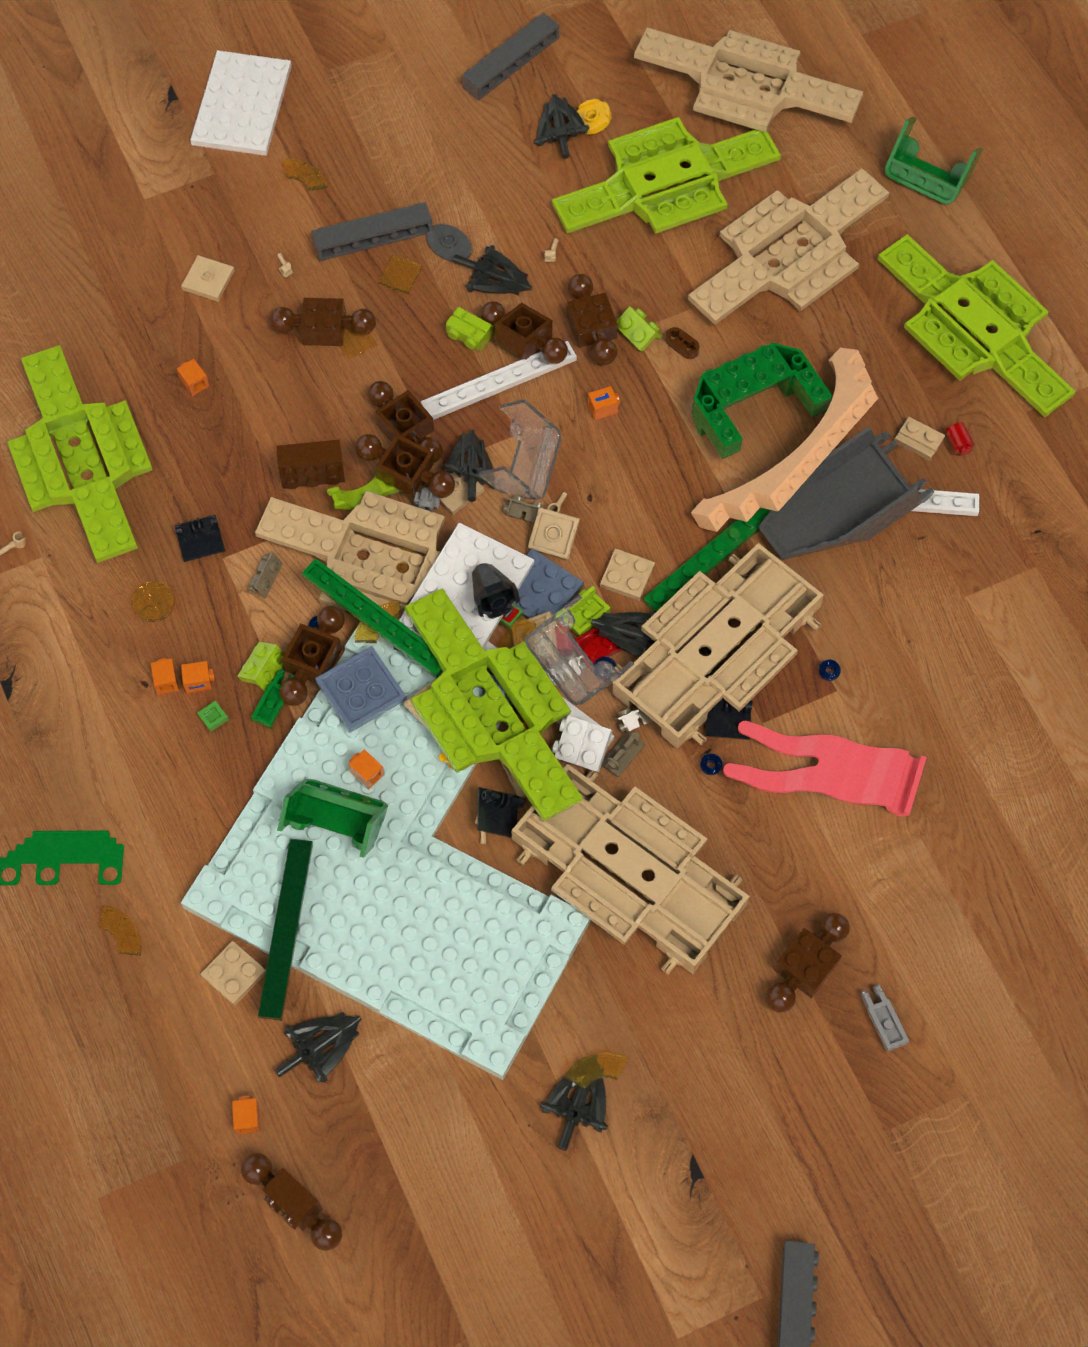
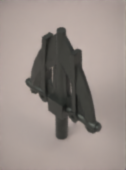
(555, 110)
(484, 268)
(474, 450)
(614, 628)
(340, 1030)
(576, 1110)

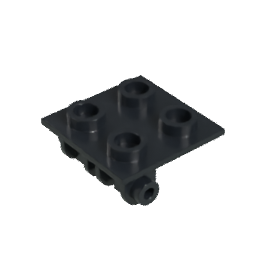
(199, 538)
(724, 720)
(497, 811)

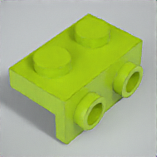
(637, 328)
(586, 609)
(262, 665)

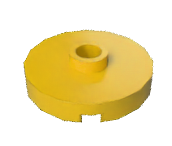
(595, 114)

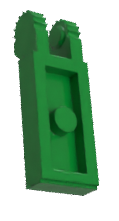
(270, 703)

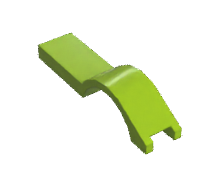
(350, 499)

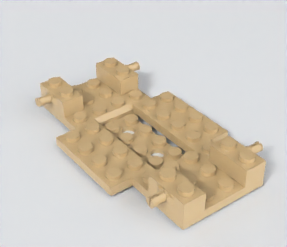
(674, 685)
(688, 906)

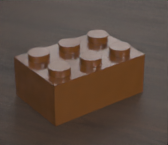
(310, 464)

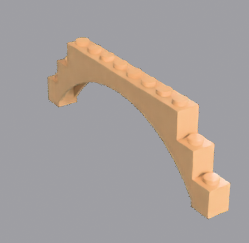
(775, 487)

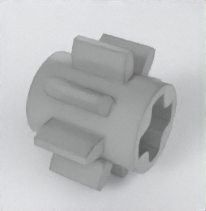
(426, 500)

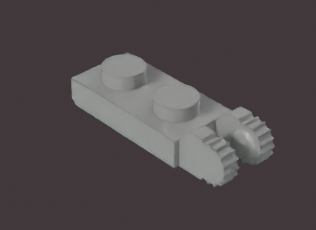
(885, 1020)

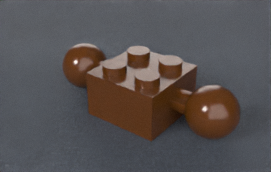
(592, 319)
(322, 321)
(524, 331)
(403, 417)
(405, 465)
(311, 654)
(807, 962)
(293, 1200)

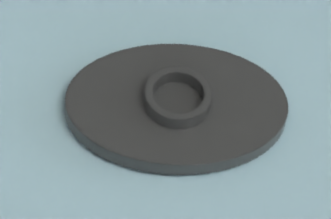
(448, 241)

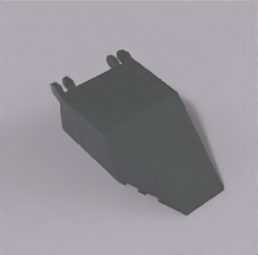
(844, 500)

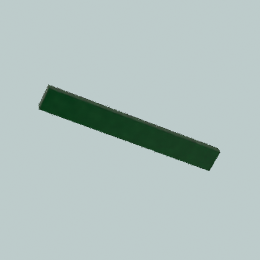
(285, 930)

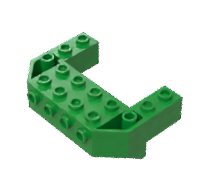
(749, 376)

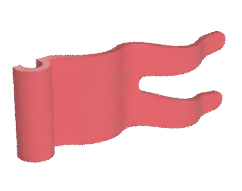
(843, 770)

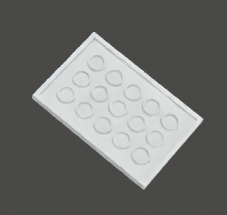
(241, 103)
(454, 574)

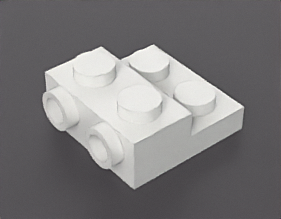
(582, 743)

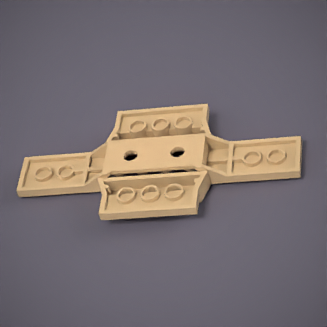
(741, 98)
(802, 270)
(338, 545)

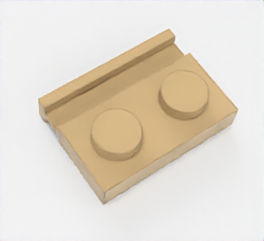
(919, 438)

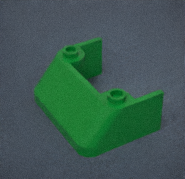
(922, 176)
(334, 810)

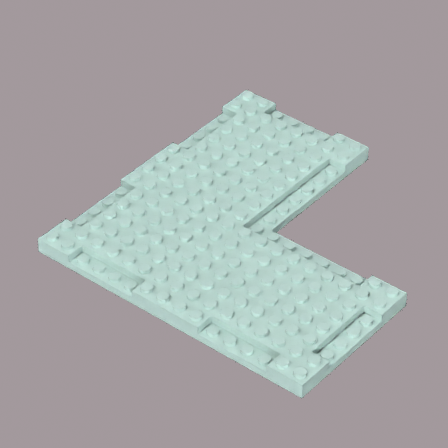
(413, 921)

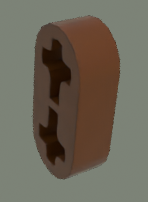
(682, 343)

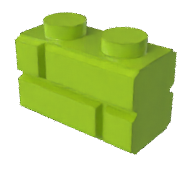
(469, 329)

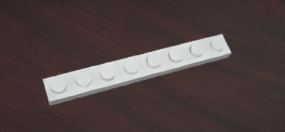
(492, 383)

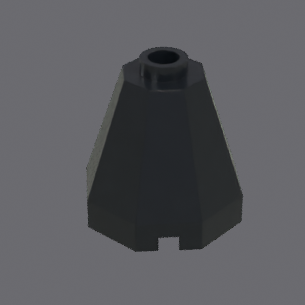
(493, 591)

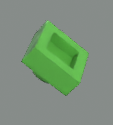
(213, 716)

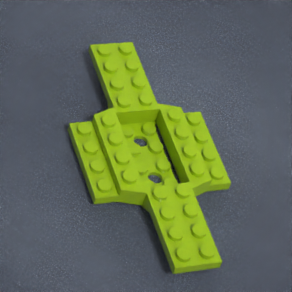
(659, 152)
(993, 301)
(68, 419)
(467, 723)

